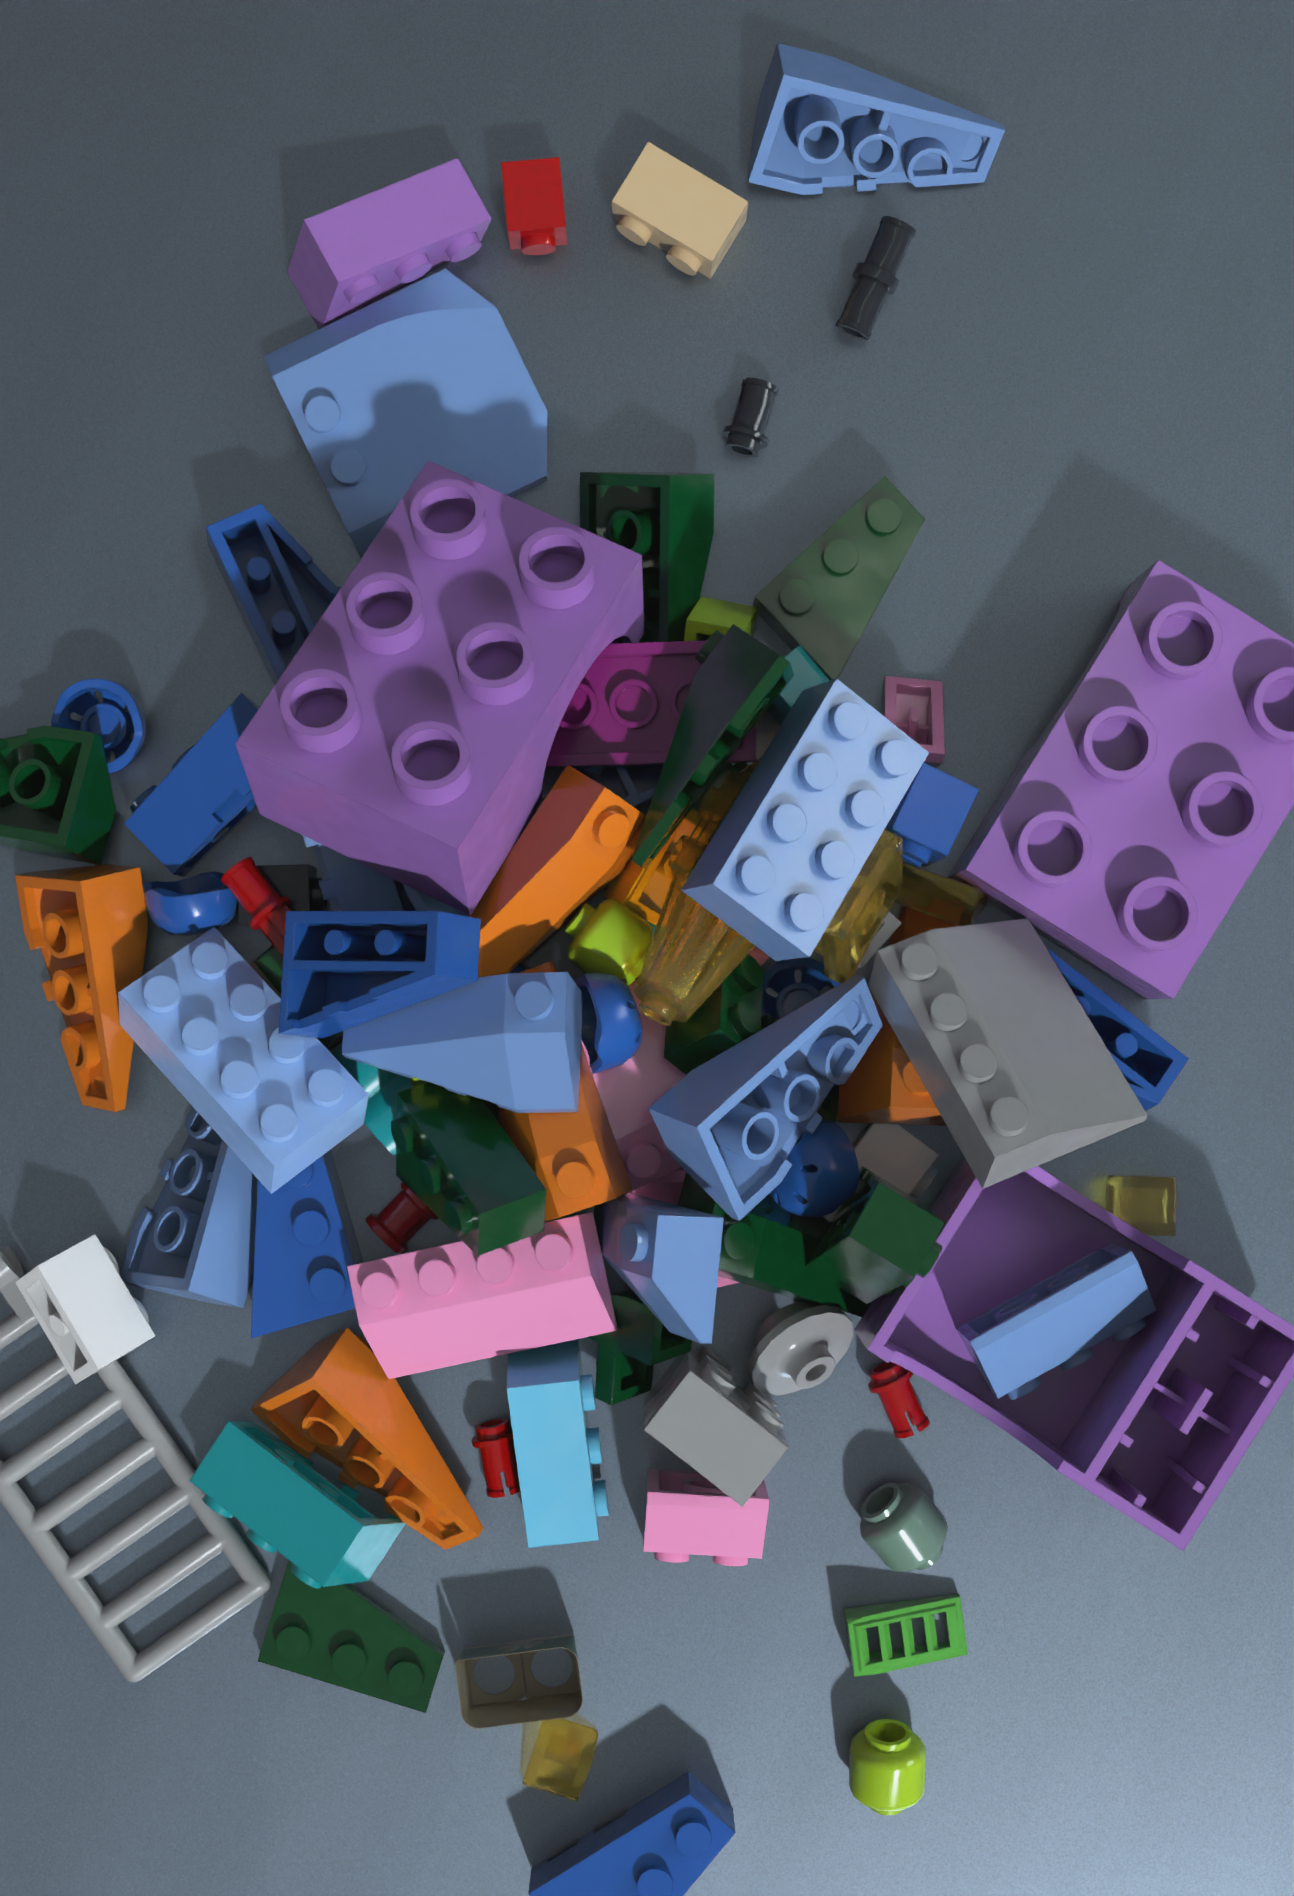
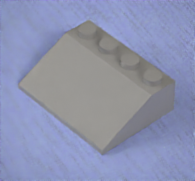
(1001, 1045)

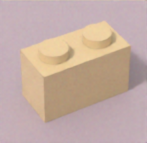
(678, 212)

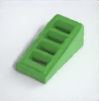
(909, 1655)

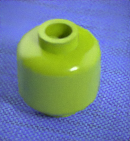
(609, 940)
(887, 1767)

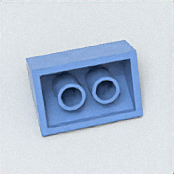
(1058, 1321)

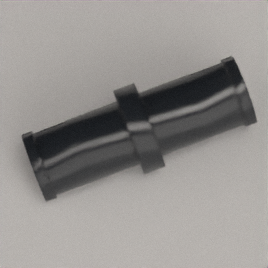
(875, 278)

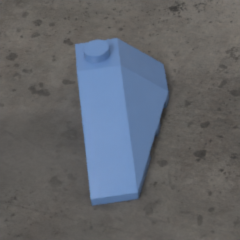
(849, 127)
(493, 1039)
(751, 1104)
(665, 1258)

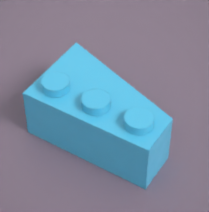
(555, 1444)

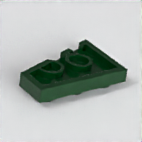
(350, 1643)

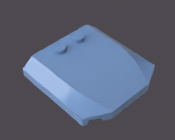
(409, 386)

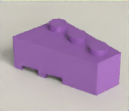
(386, 241)

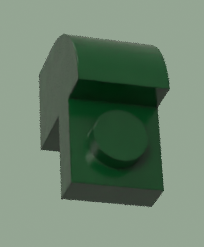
(631, 1352)

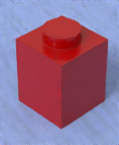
(534, 205)

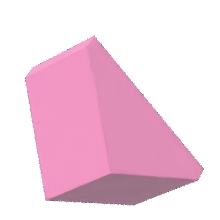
(918, 711)

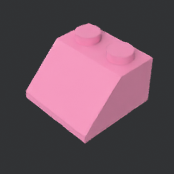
(695, 1517)

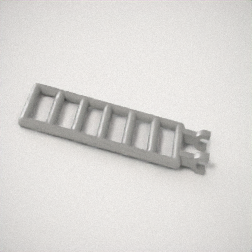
(154, 1442)

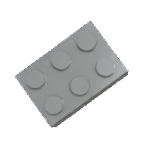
(715, 1423)

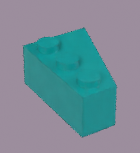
(293, 1507)

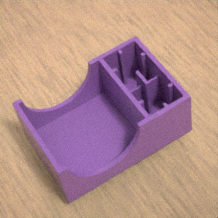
(439, 684)
(1147, 788)
(1145, 1418)

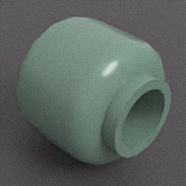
(903, 1527)

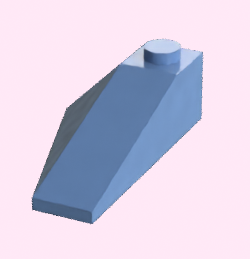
(201, 1227)

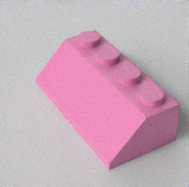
(462, 1307)

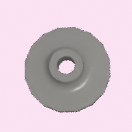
(798, 1347)

